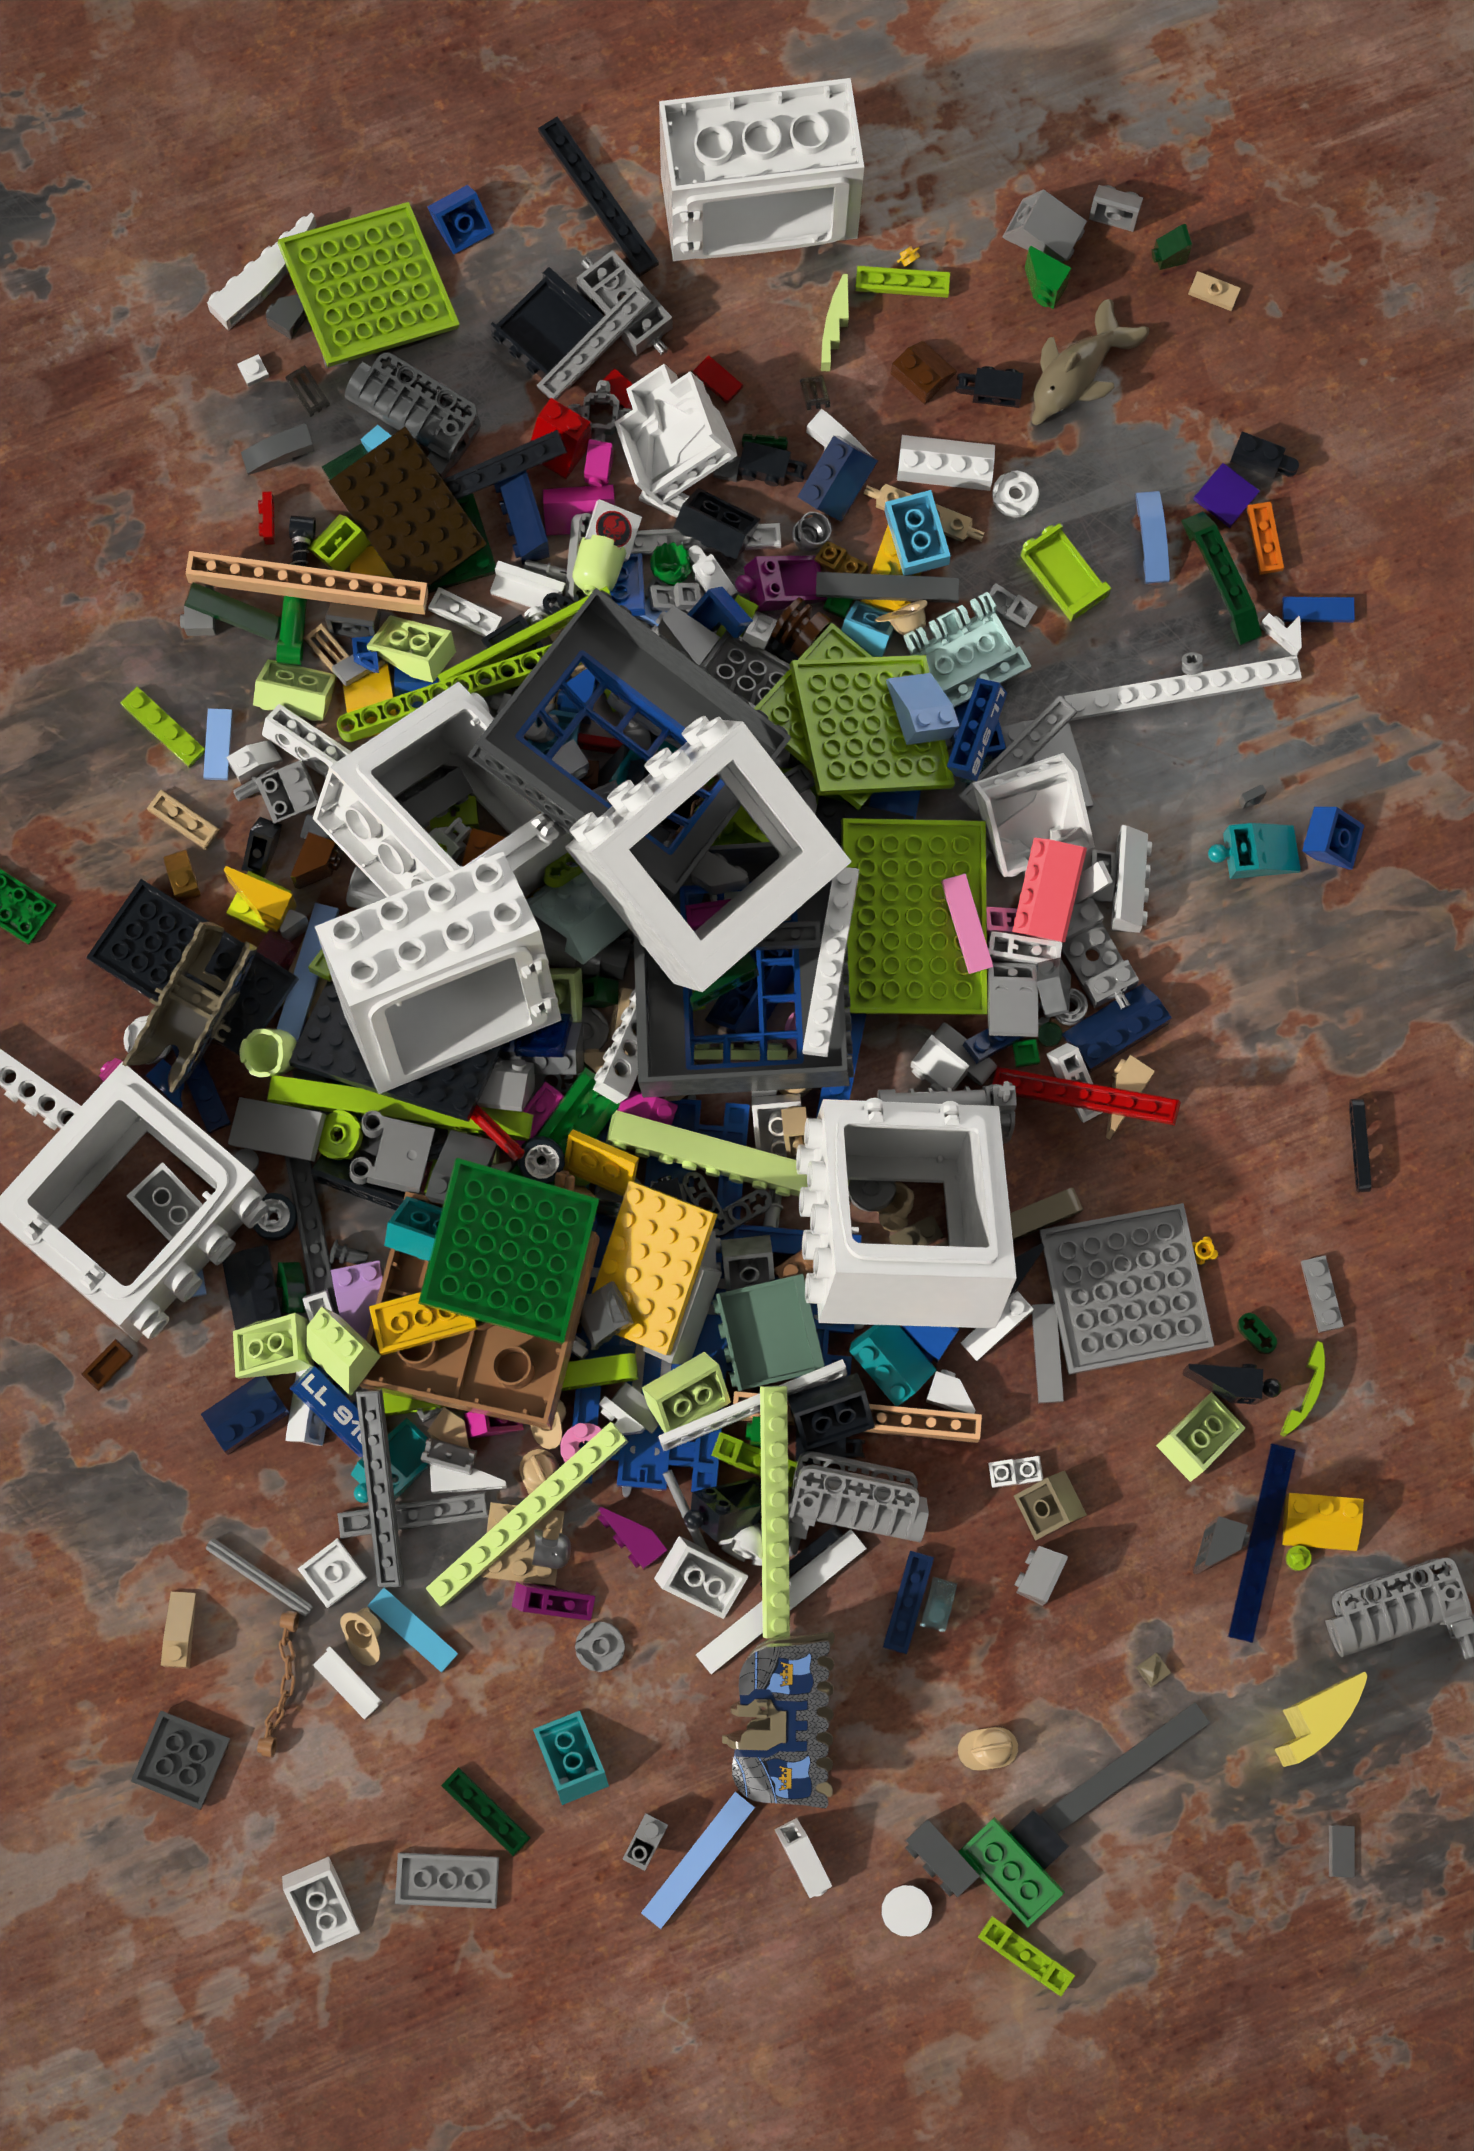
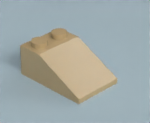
(1129, 1076)

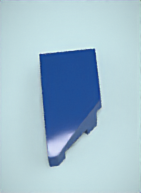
(364, 656)
(159, 1078)

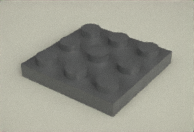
(180, 1760)

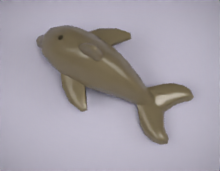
(1071, 373)

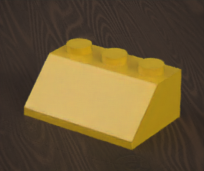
(1322, 1521)

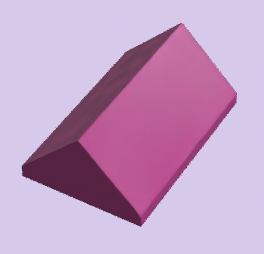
(564, 503)

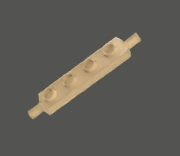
(953, 523)

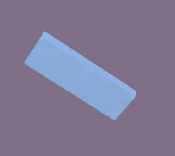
(217, 744)

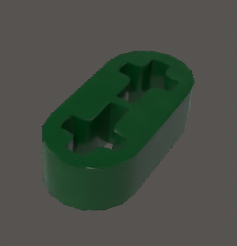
(1261, 1329)

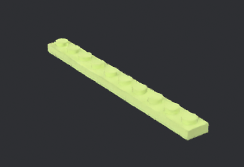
(774, 1511)
(527, 1514)

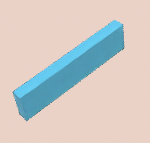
(412, 1630)

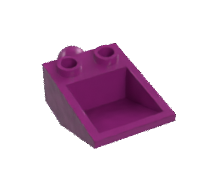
(779, 580)

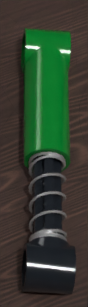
(290, 645)

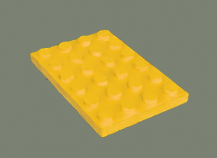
(655, 1262)

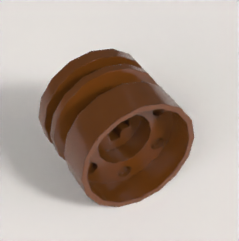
(797, 626)

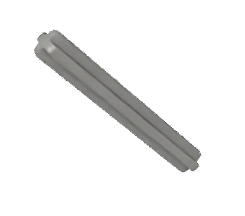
(259, 1577)

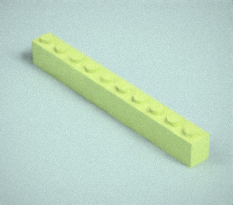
(705, 1153)

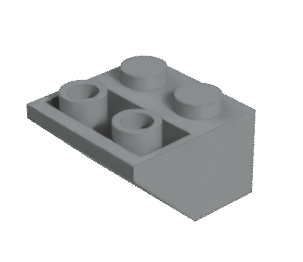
(288, 791)

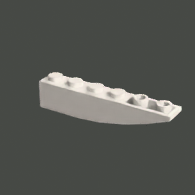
(255, 282)

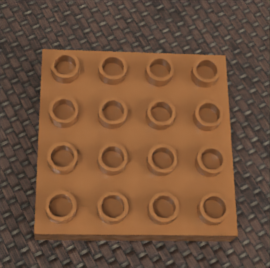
(480, 1370)

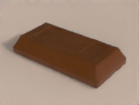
(107, 1365)

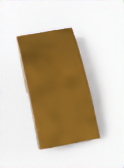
(838, 560)

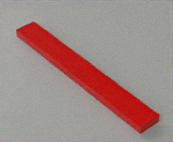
(1090, 1096)

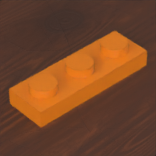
(1265, 538)

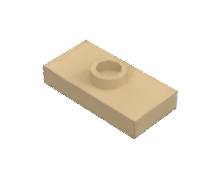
(1214, 291)

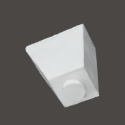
(803, 1858)

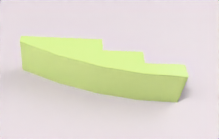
(836, 317)

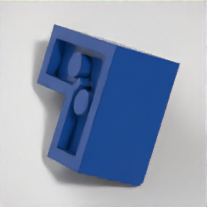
(719, 608)

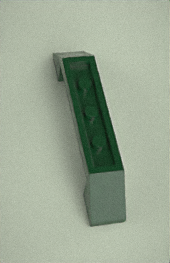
(1226, 576)

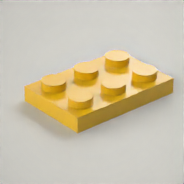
(599, 1162)

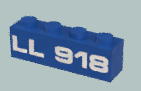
(977, 729)
(330, 1406)

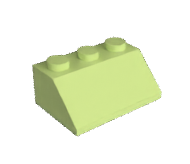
(296, 688)
(339, 1349)
(687, 1393)

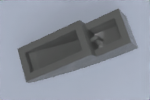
(277, 449)

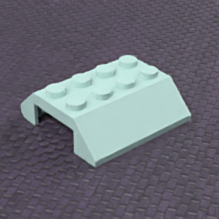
(968, 649)
(579, 915)

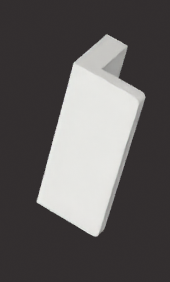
(524, 586)
(303, 1422)
(348, 1683)

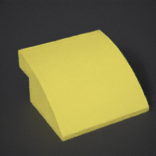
(1320, 1718)

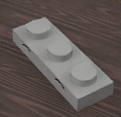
(1322, 1294)

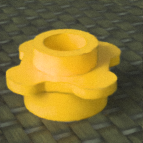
(909, 256)
(1210, 1253)

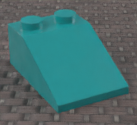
(571, 1757)

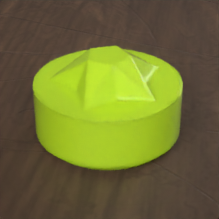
(1298, 1558)

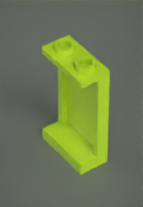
(1064, 572)

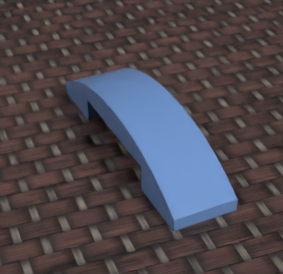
(1153, 537)

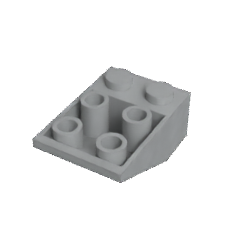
(1012, 999)

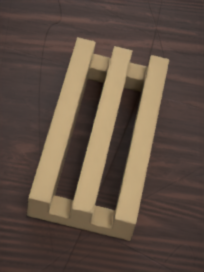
(314, 633)

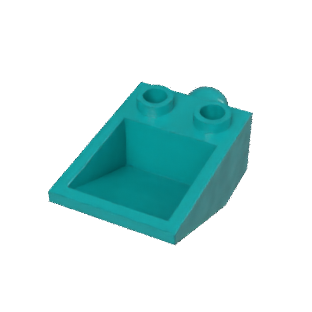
(1262, 850)
(405, 1451)

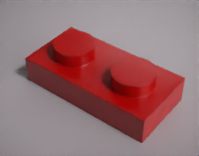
(267, 527)

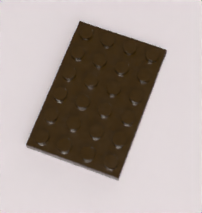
(407, 511)

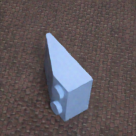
(922, 708)

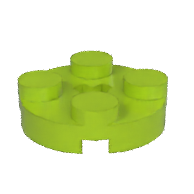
(351, 1139)

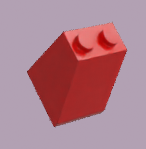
(573, 429)

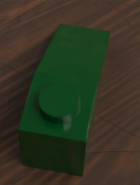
(737, 975)

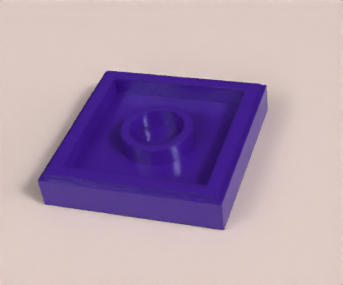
(1226, 495)

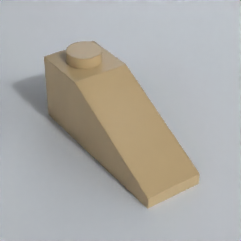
(179, 1630)

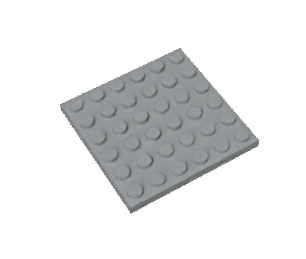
(1126, 1288)

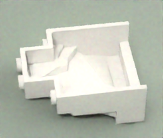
(672, 434)
(1030, 804)

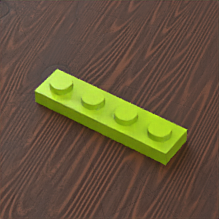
(902, 281)
(163, 727)

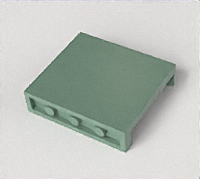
(768, 1332)

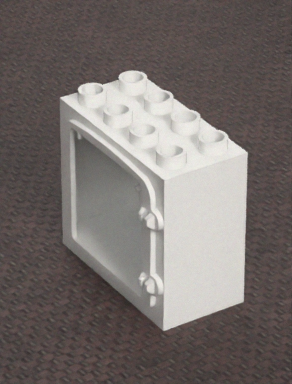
(761, 169)
(386, 841)
(805, 849)
(440, 972)
(80, 1160)
(907, 1283)

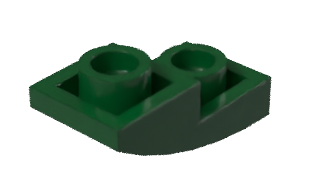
(292, 1281)

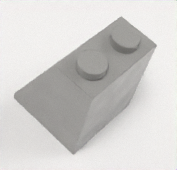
(1046, 226)
(686, 634)

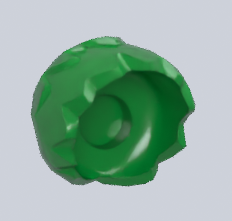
(670, 563)

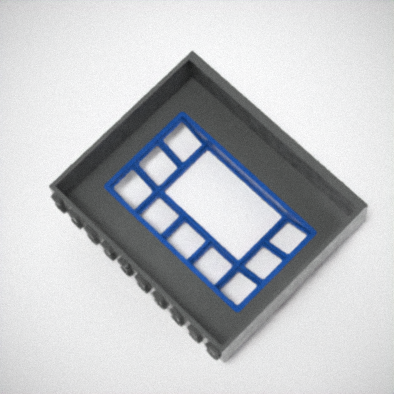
(653, 682)
(667, 1021)

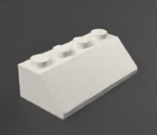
(946, 462)
(1129, 886)

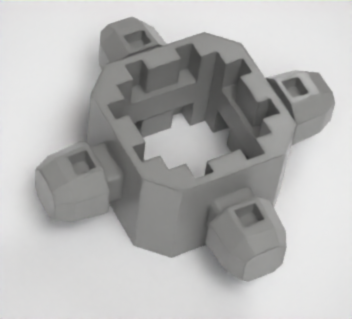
(601, 396)

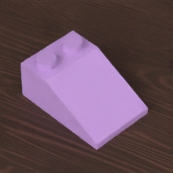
(356, 1290)

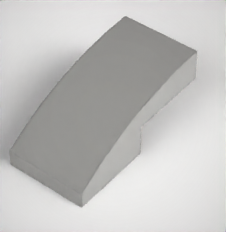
(680, 595)
(1012, 607)
(635, 1405)

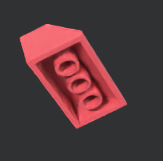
(1049, 890)

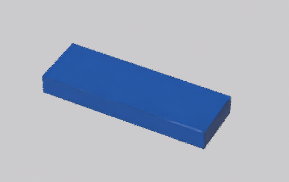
(1318, 609)

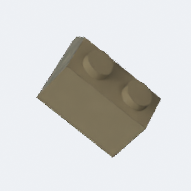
(1050, 1505)

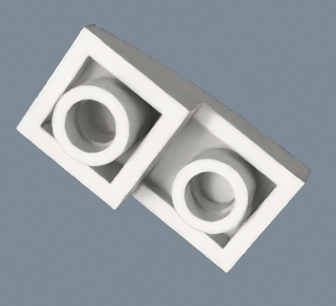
(1015, 1472)

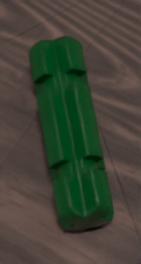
(766, 440)

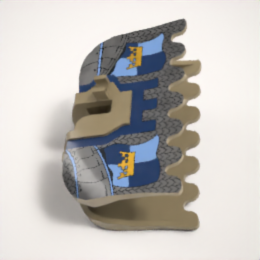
(188, 1012)
(787, 1743)

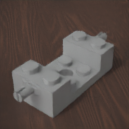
(610, 279)
(1107, 976)

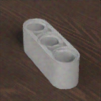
(953, 1040)

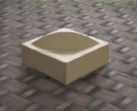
(1153, 1670)

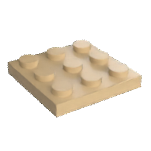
(517, 1561)

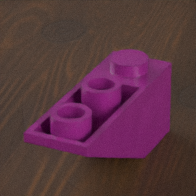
(639, 1540)

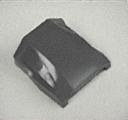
(604, 1315)

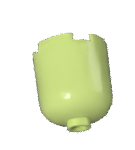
(598, 564)
(267, 1052)

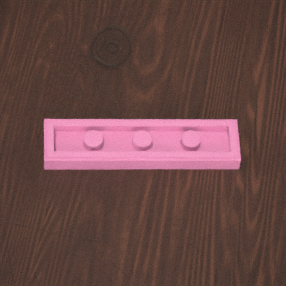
(967, 923)

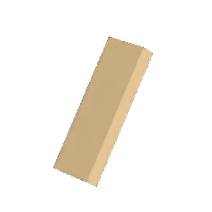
(183, 819)

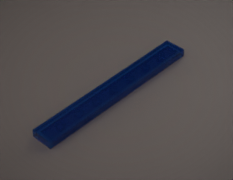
(1261, 1543)

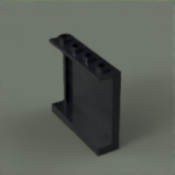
(546, 324)

